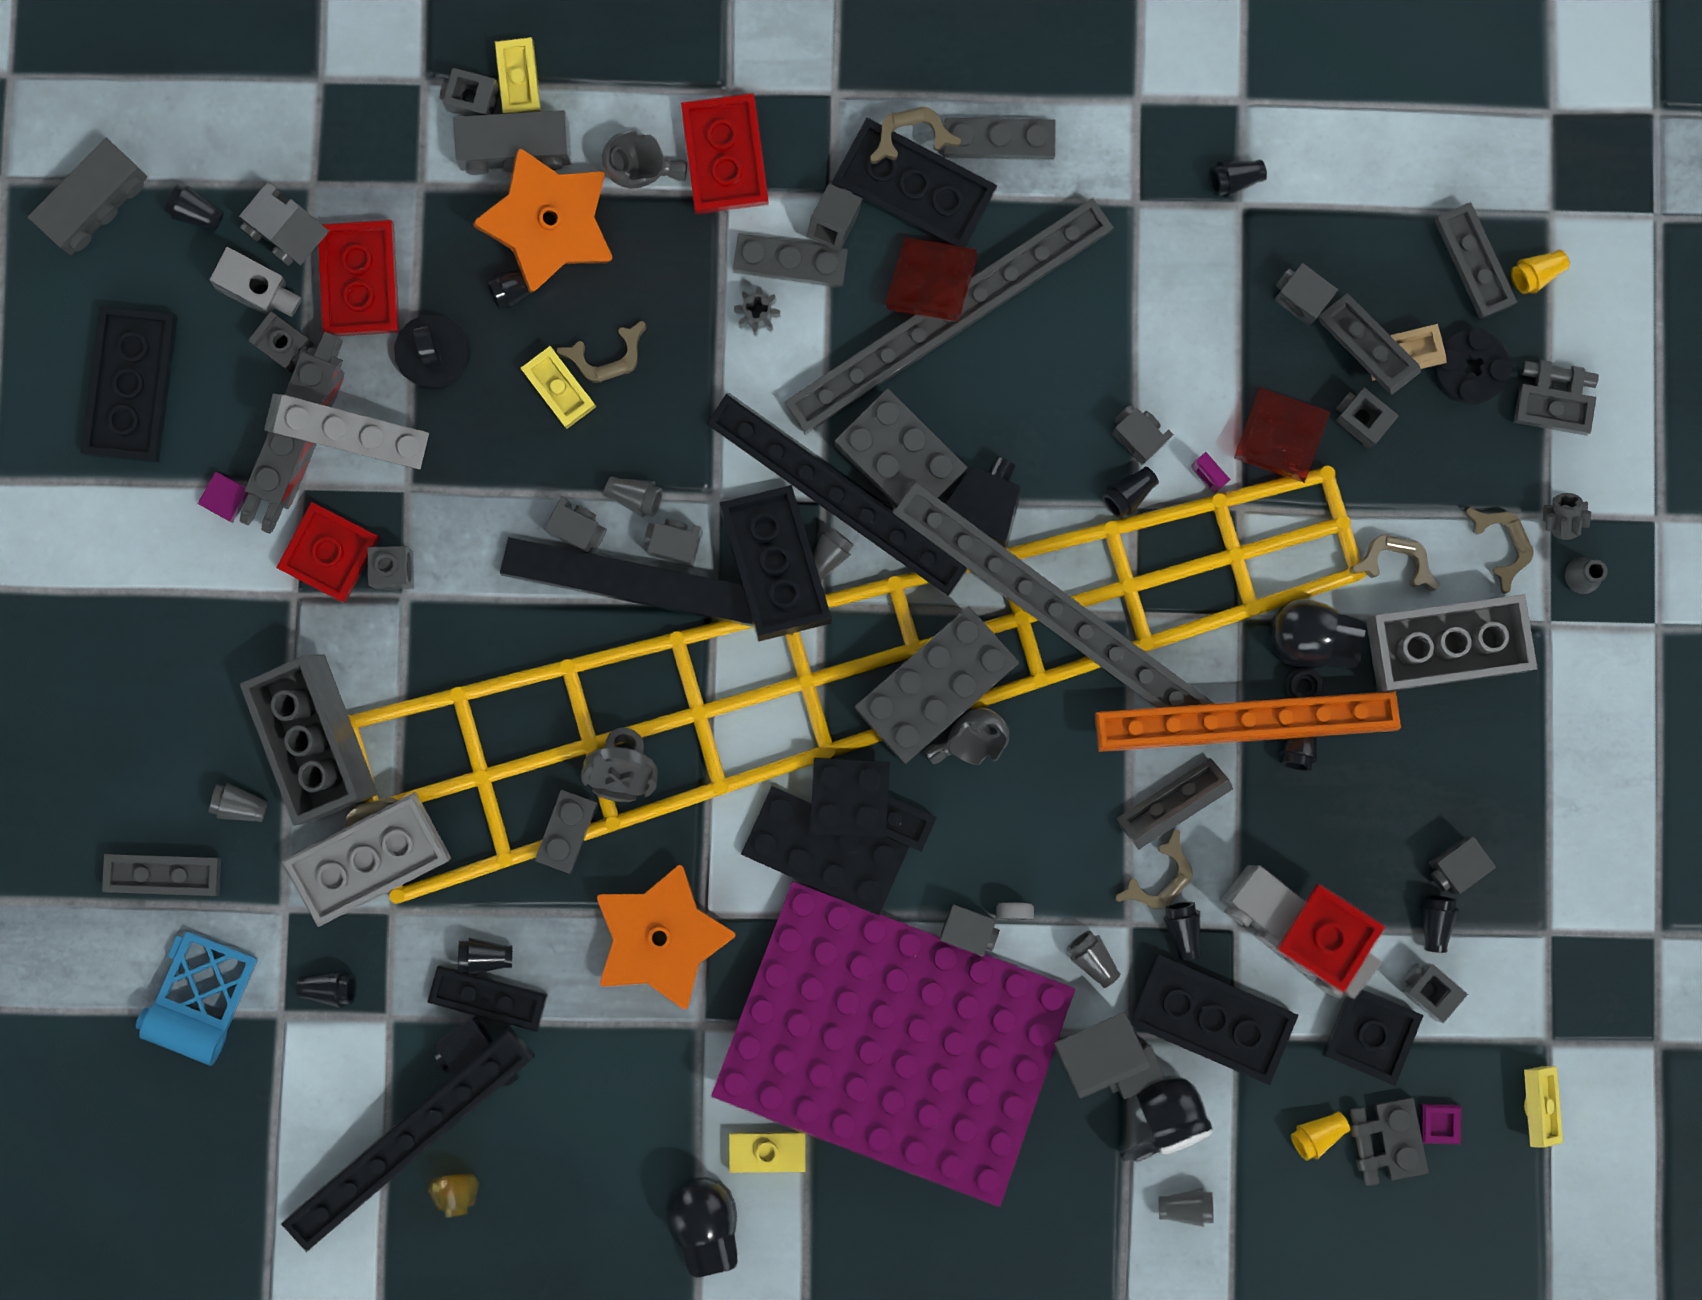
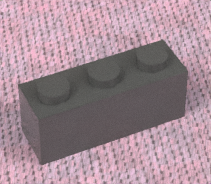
(494, 139)
(88, 197)

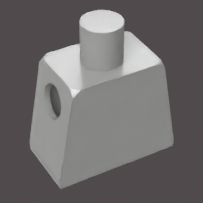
(239, 276)

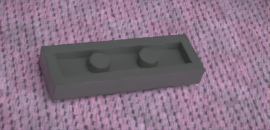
(1002, 138)
(1475, 260)
(790, 261)
(1369, 344)
(1174, 803)
(161, 875)

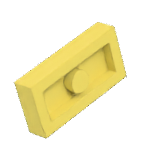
(518, 76)
(558, 387)
(1543, 1106)
(767, 1152)

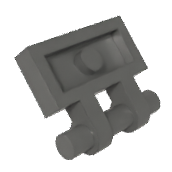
(1555, 408)
(1399, 1137)

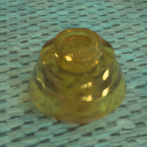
(454, 1193)

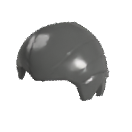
(638, 161)
(973, 738)

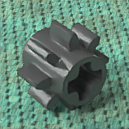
(765, 316)
(1566, 516)

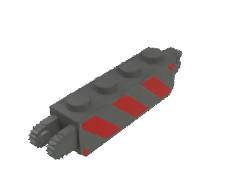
(287, 458)

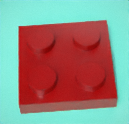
(327, 552)
(1330, 938)

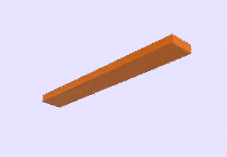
(1247, 721)

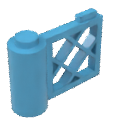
(182, 1027)

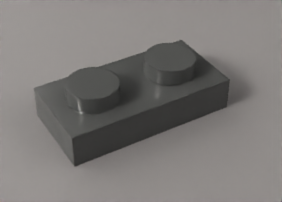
(566, 831)

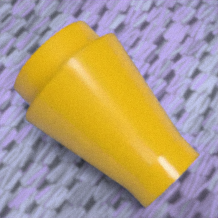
(1537, 271)
(1317, 1136)

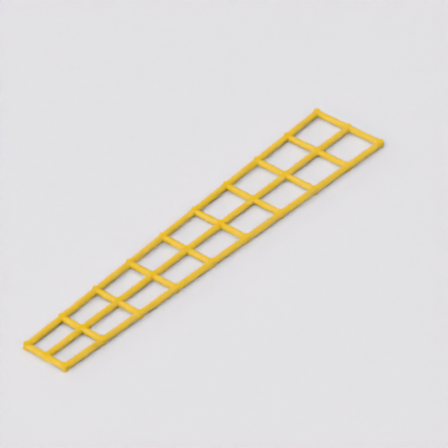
(807, 681)

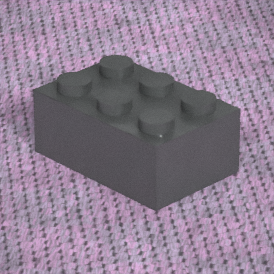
(897, 449)

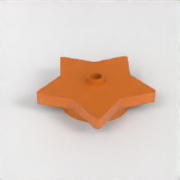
(520, 223)
(689, 933)

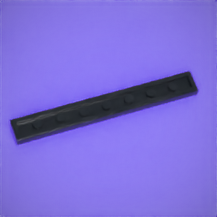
(835, 492)
(625, 581)
(408, 1139)

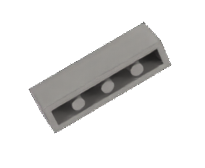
(346, 431)

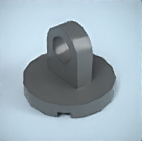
(620, 772)

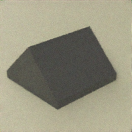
(1101, 1055)

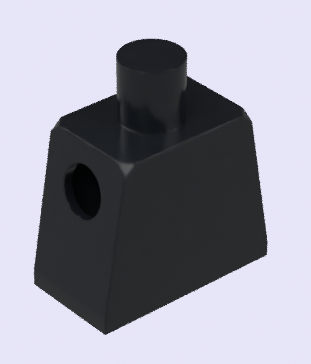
(989, 500)

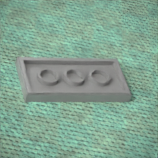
(366, 859)

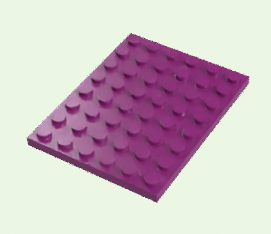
(894, 1044)

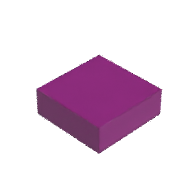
(1210, 472)
(223, 497)
(1440, 1123)

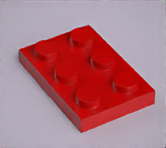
(724, 153)
(359, 279)

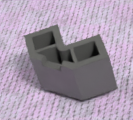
(283, 225)

